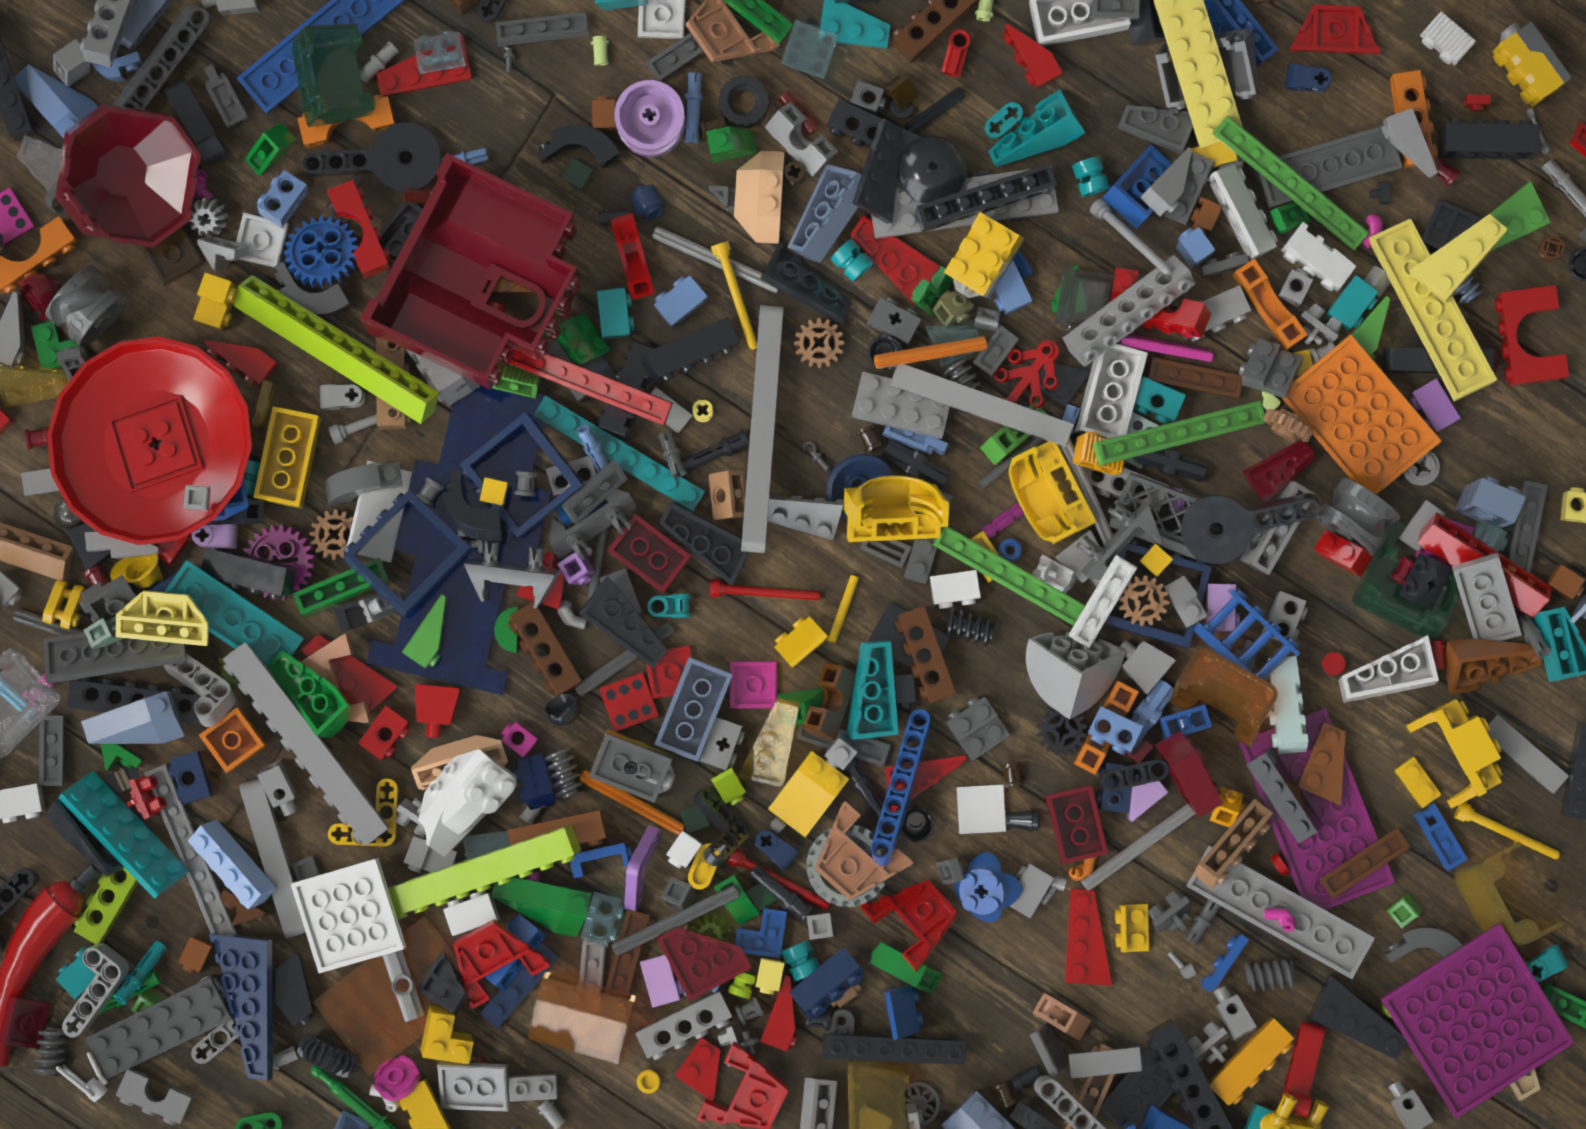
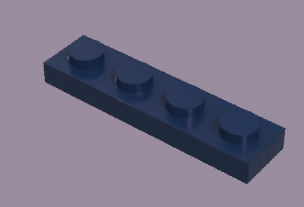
(506, 1001)

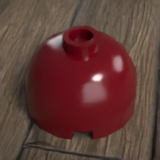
(38, 292)

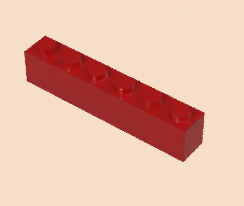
(1459, 546)

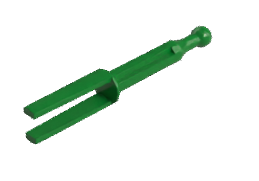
(352, 1100)

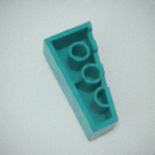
(873, 699)

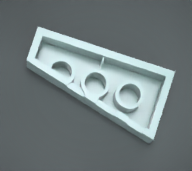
(1288, 708)

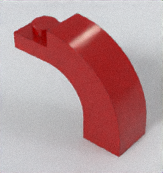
(632, 256)

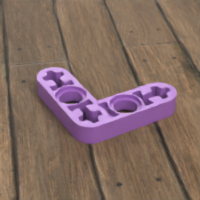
(637, 865)

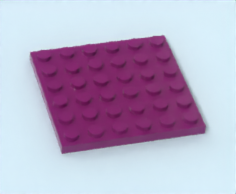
(1477, 1020)

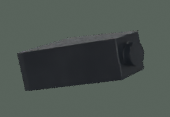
(292, 990)

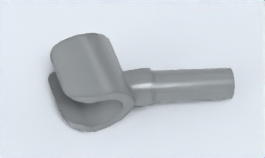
(777, 825)
(1057, 883)
(1186, 971)

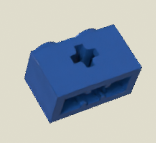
(1185, 721)

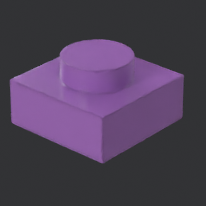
(1177, 504)

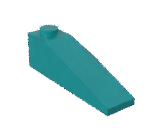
(1046, 129)

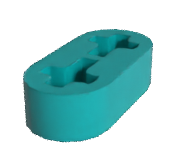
(999, 116)

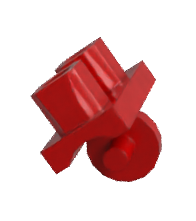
(143, 797)

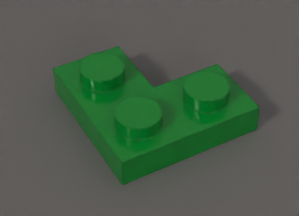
(928, 294)
(48, 344)

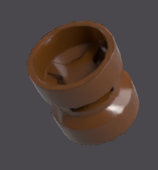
(1548, 252)

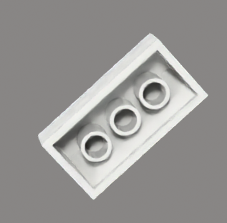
(1241, 212)
(1111, 392)

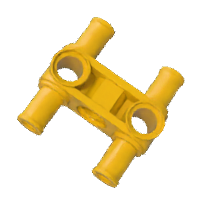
(1282, 1120)

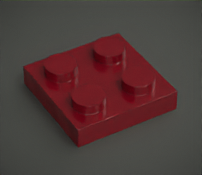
(23, 1022)

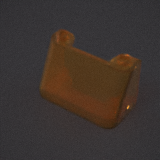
(1228, 690)

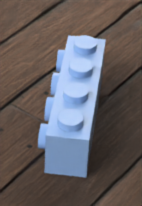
(232, 864)

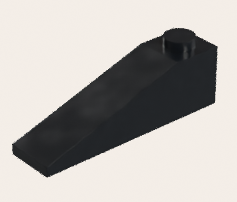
(82, 839)

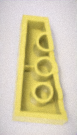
(1454, 262)

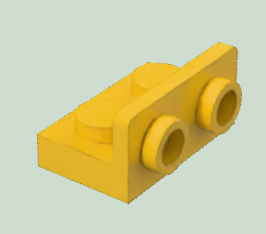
(1133, 927)

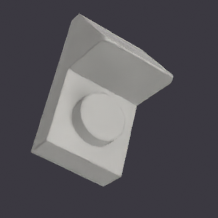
(220, 250)
(1185, 601)

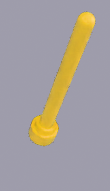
(722, 251)
(1465, 812)

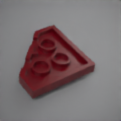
(701, 960)

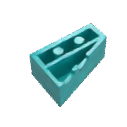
(1567, 647)

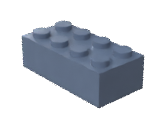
(1490, 502)
(693, 708)

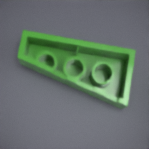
(1520, 215)

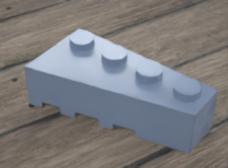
(826, 213)

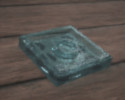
(810, 49)

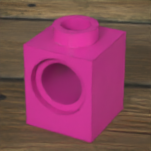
(529, 741)

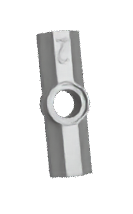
(408, 1000)

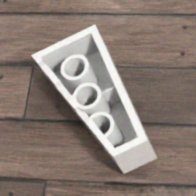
(1395, 672)

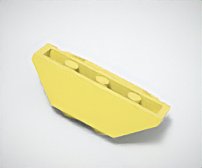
(163, 619)

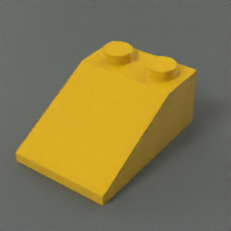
(808, 794)

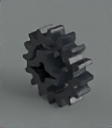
(1051, 728)

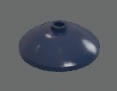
(854, 467)

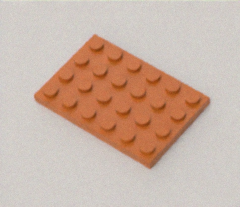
(1360, 416)

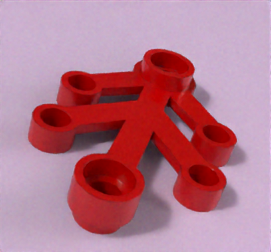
(1031, 373)

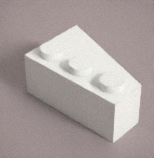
(1317, 258)

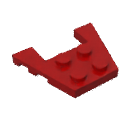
(923, 911)
(489, 950)
(756, 1098)

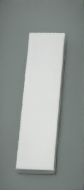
(1102, 601)

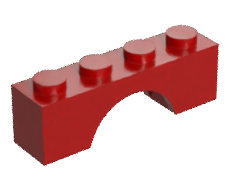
(369, 255)

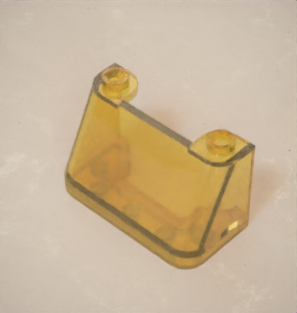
(876, 1095)

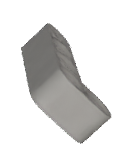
(210, 692)
(93, 994)

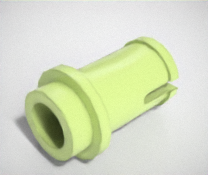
(984, 10)
(600, 50)

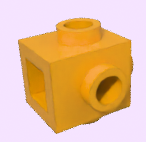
(1230, 809)

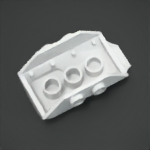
(461, 797)

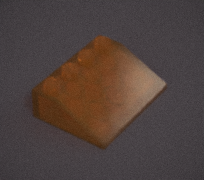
(581, 1017)

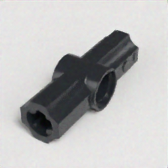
(915, 464)
(1173, 464)

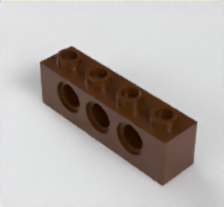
(913, 48)
(919, 618)
(556, 655)

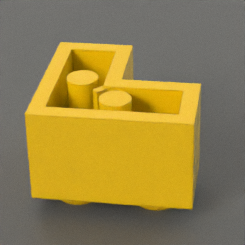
(215, 302)
(441, 1042)

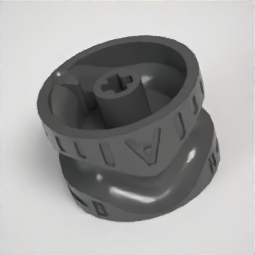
(86, 306)
(1357, 516)

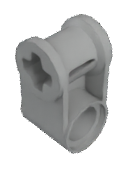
(337, 396)

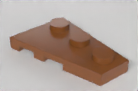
(1325, 765)

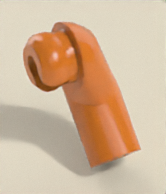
(1083, 870)

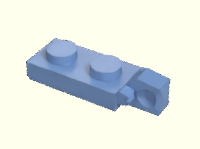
(916, 441)

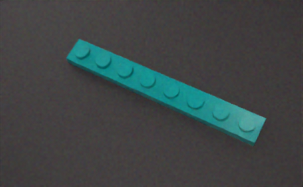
(627, 457)

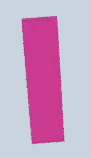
(1167, 347)

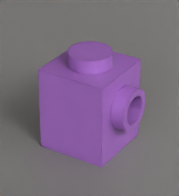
(577, 570)

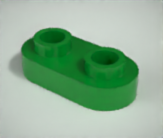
(260, 1121)

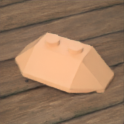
(760, 196)
(435, 760)

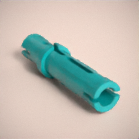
(134, 980)

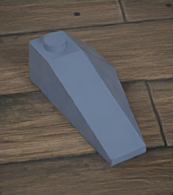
(141, 722)

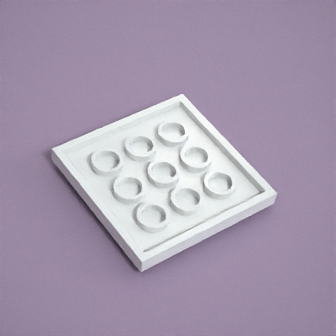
(348, 915)

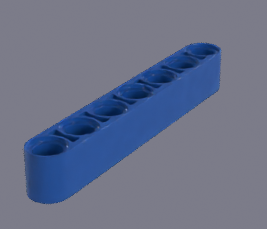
(903, 797)

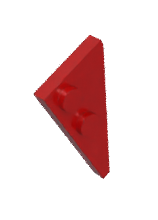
(928, 774)

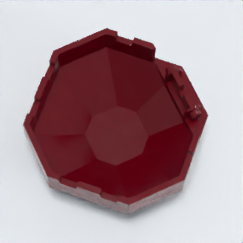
(127, 175)

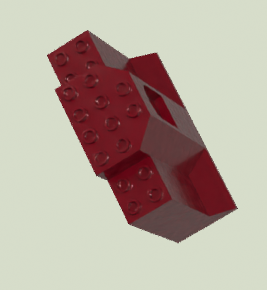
(462, 241)

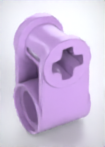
(220, 536)

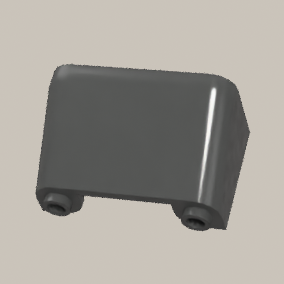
(1239, 62)

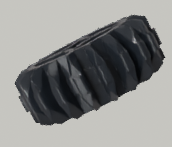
(328, 1055)

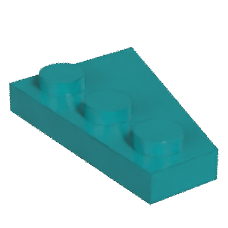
(854, 25)

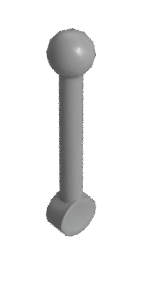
(1545, 148)

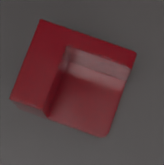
(1139, 753)

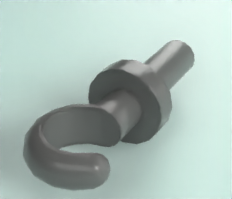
(509, 56)
(817, 456)

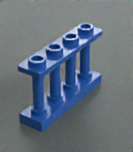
(1224, 646)

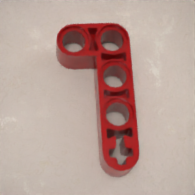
(1303, 1066)

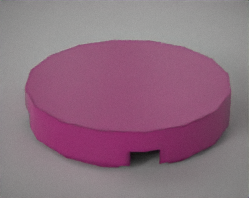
(397, 1078)

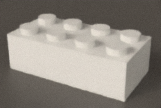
(1069, 21)

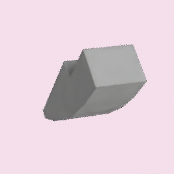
(119, 549)

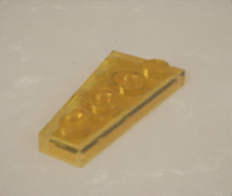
(772, 748)

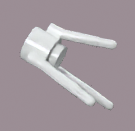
(93, 1088)

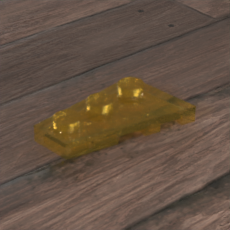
(30, 385)

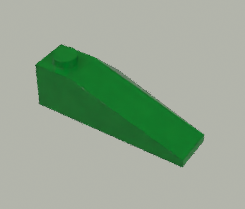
(313, 696)
(547, 904)

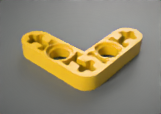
(391, 821)

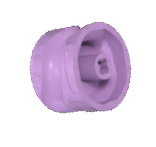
(647, 100)

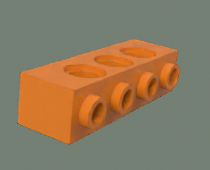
(1415, 83)

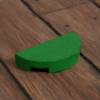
(503, 633)

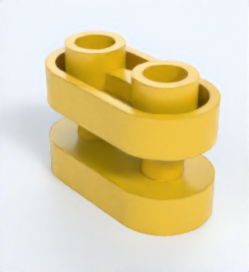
(70, 616)
(701, 871)

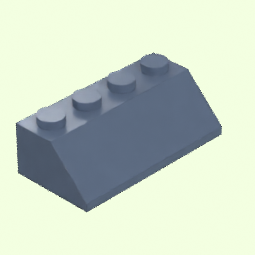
(976, 1114)

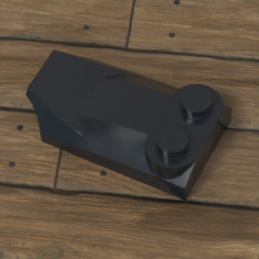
(398, 229)

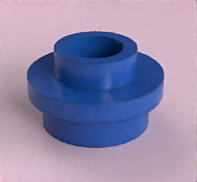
(1015, 544)

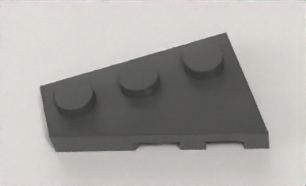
(1159, 126)

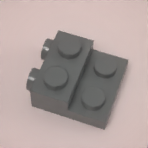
(1270, 368)
(107, 599)
(977, 727)

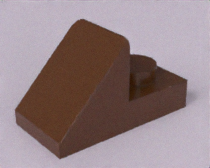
(243, 914)

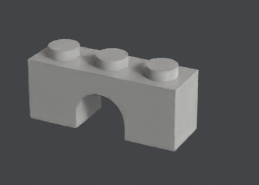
(786, 129)
(135, 1090)

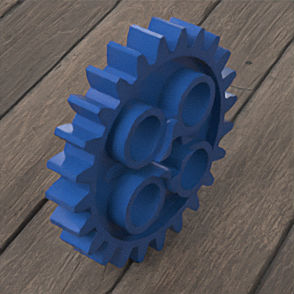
(321, 251)

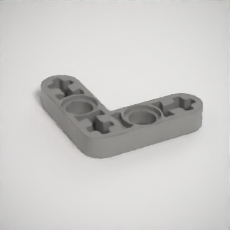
(227, 1027)

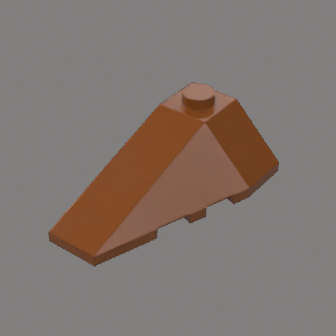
(1479, 661)

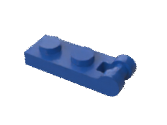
(1440, 837)
(1223, 963)

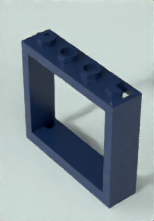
(551, 451)
(431, 581)
(1153, 633)

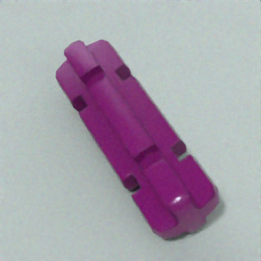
(1003, 520)

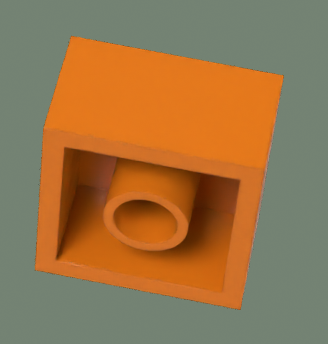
(233, 740)

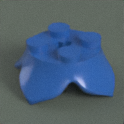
(1001, 887)

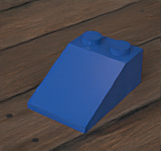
(1126, 192)
(902, 1011)

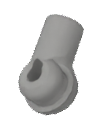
(568, 617)

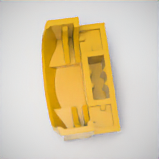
(1049, 493)
(887, 508)
(1470, 745)

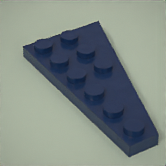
(248, 991)

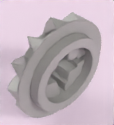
(1424, 478)

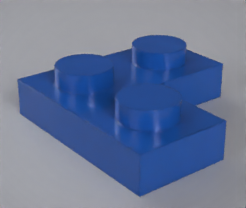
(767, 940)

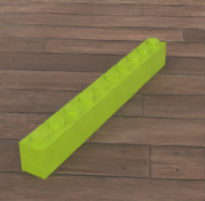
(336, 349)
(484, 870)

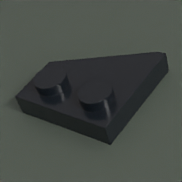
(1446, 224)
(1069, 382)
(444, 985)

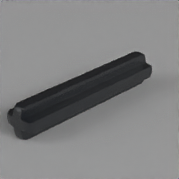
(935, 110)

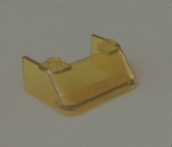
(1485, 902)

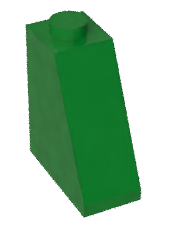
(730, 143)
(894, 963)

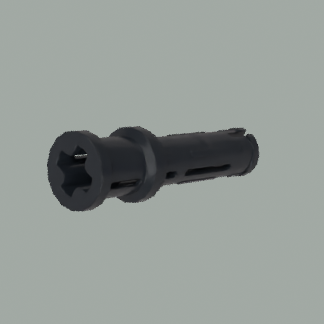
(725, 447)
(861, 783)
(788, 899)

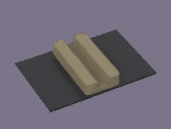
(119, 780)

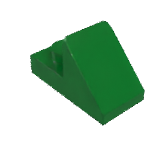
(1288, 217)
(113, 752)

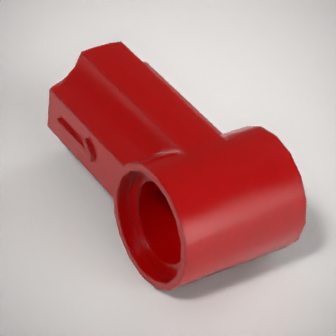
(955, 55)

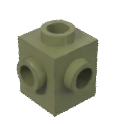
(953, 308)

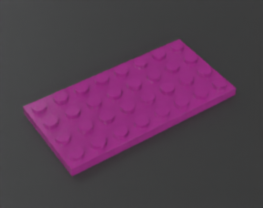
(1344, 832)

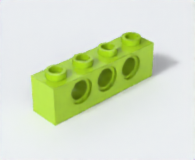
(86, 925)

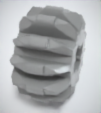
(216, 215)

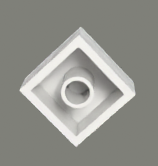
(471, 913)

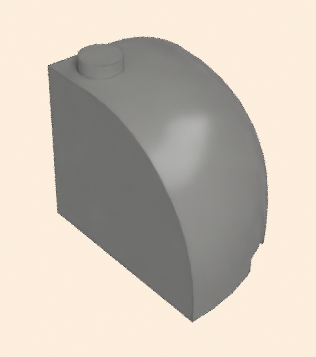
(1070, 673)

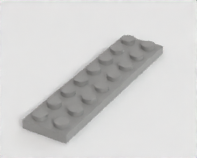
(906, 220)
(1316, 929)

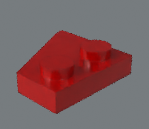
(701, 1068)

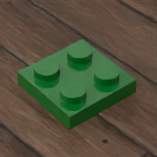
(582, 340)

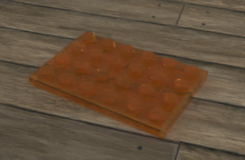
(366, 1008)

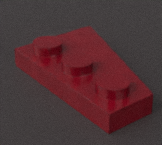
(1278, 470)

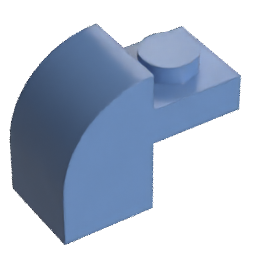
(125, 63)

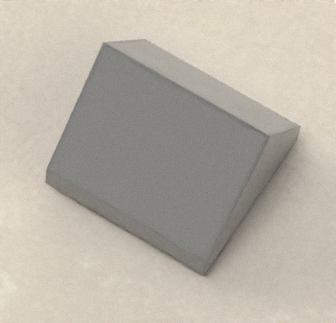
(1378, 280)
(987, 319)

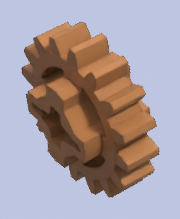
(811, 336)
(1287, 425)
(328, 527)
(1153, 605)

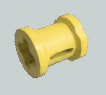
(702, 403)

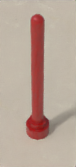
(720, 588)
(739, 859)

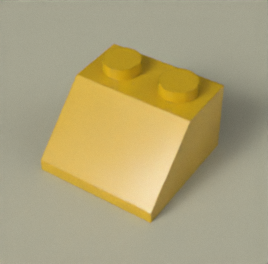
(800, 641)

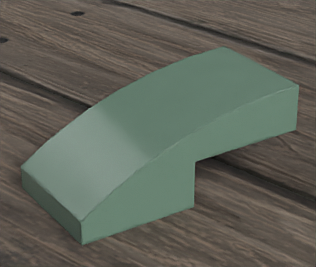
(102, 633)

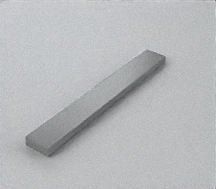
(982, 404)
(199, 872)

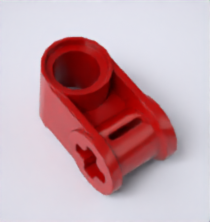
(172, 549)

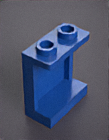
(577, 864)

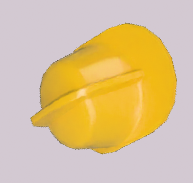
(138, 570)

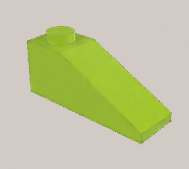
(729, 786)

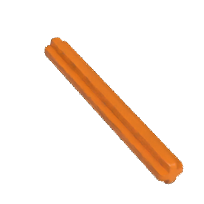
(930, 352)
(634, 804)

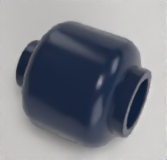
(647, 201)

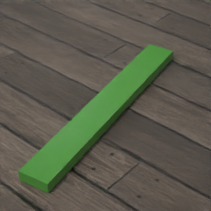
(1290, 183)
(1179, 433)
(1009, 575)

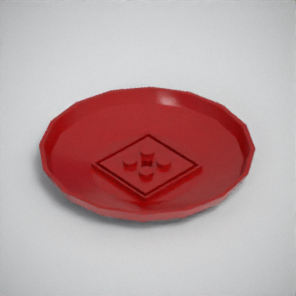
(110, 421)

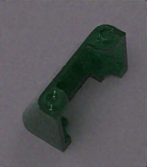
(330, 74)
(1381, 597)

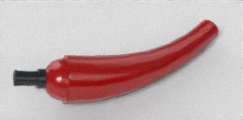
(35, 936)

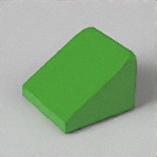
(1404, 910)
(146, 999)

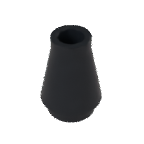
(1023, 820)

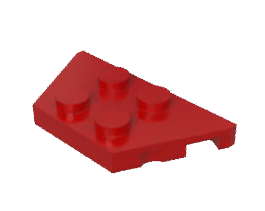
(1335, 31)

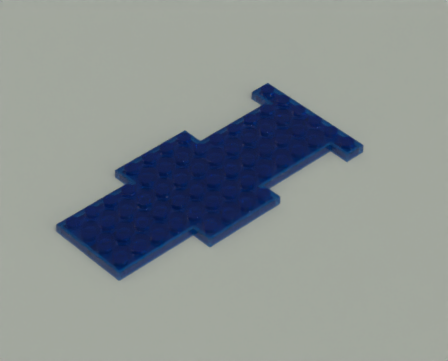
(468, 620)

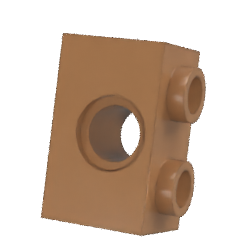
(728, 494)

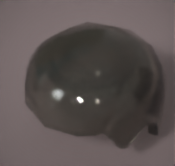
(64, 517)

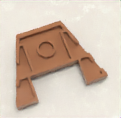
(722, 35)
(322, 664)
(848, 865)

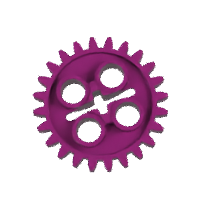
(276, 542)

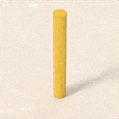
(843, 608)

